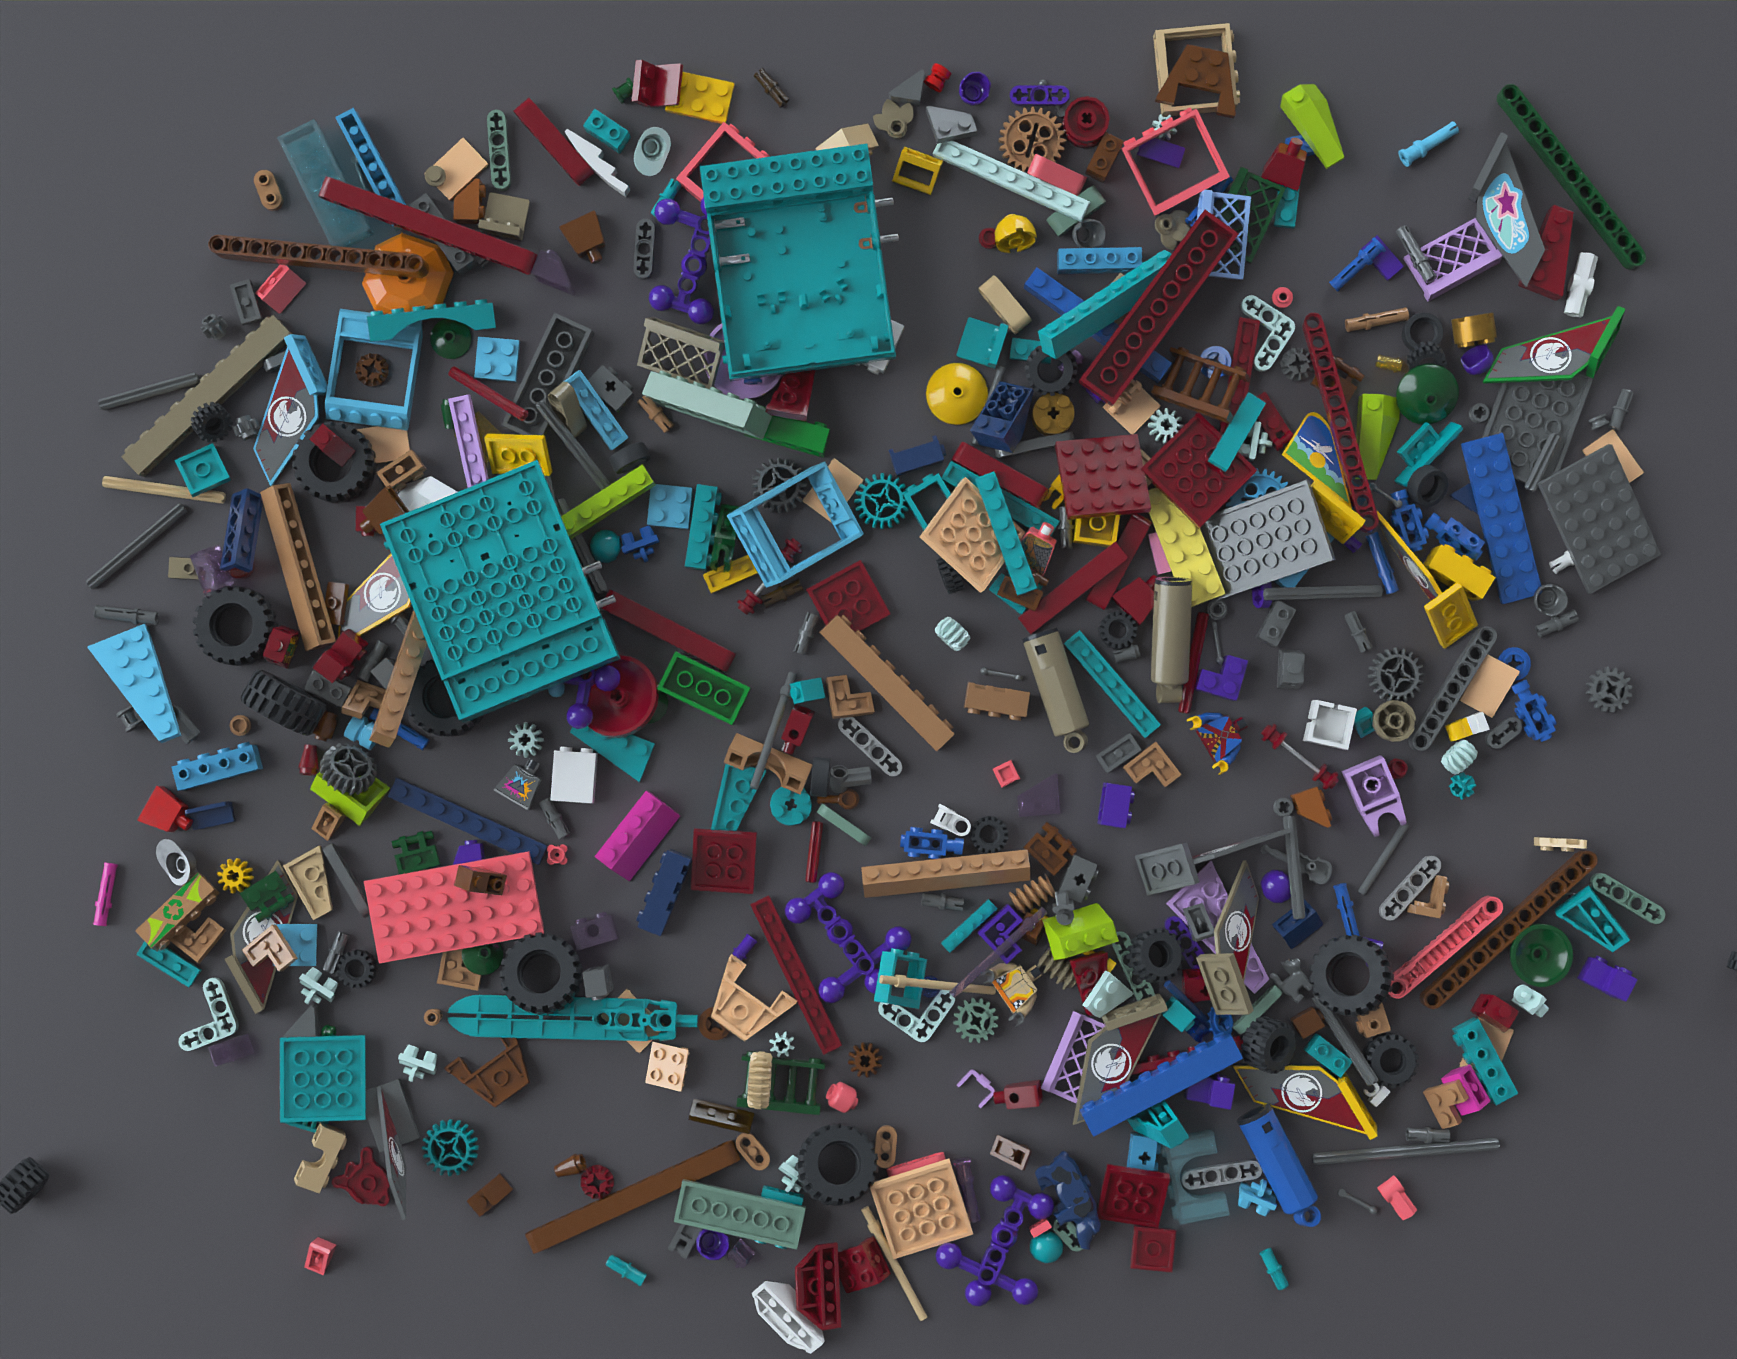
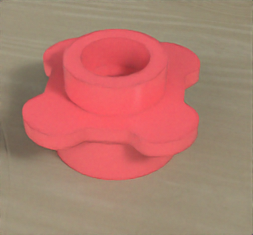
(552, 850)

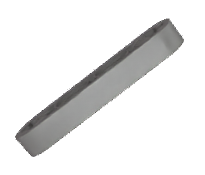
(868, 747)
(1407, 885)
(1220, 1170)

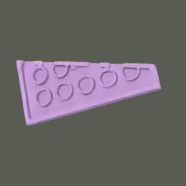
(1214, 896)

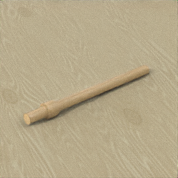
(901, 981)
(875, 1227)

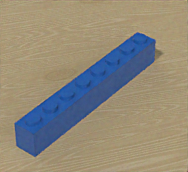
(1063, 300)
(1160, 1083)

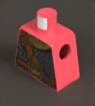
(1039, 547)

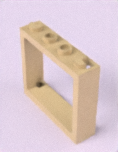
(1161, 36)

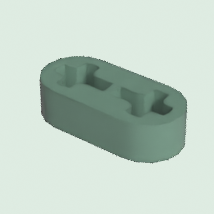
(1066, 1236)

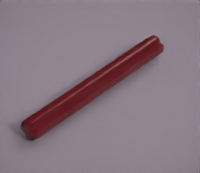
(488, 393)
(1194, 661)

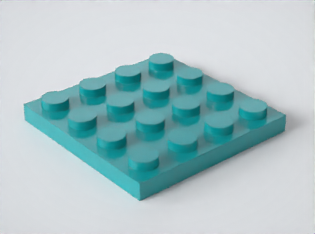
(322, 1078)

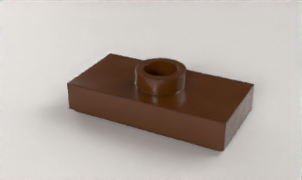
(336, 602)

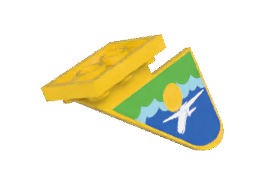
(1316, 455)

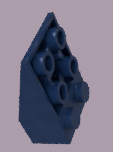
(1003, 417)

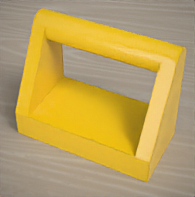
(921, 160)

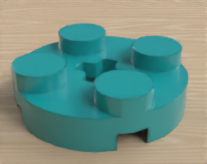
(796, 814)

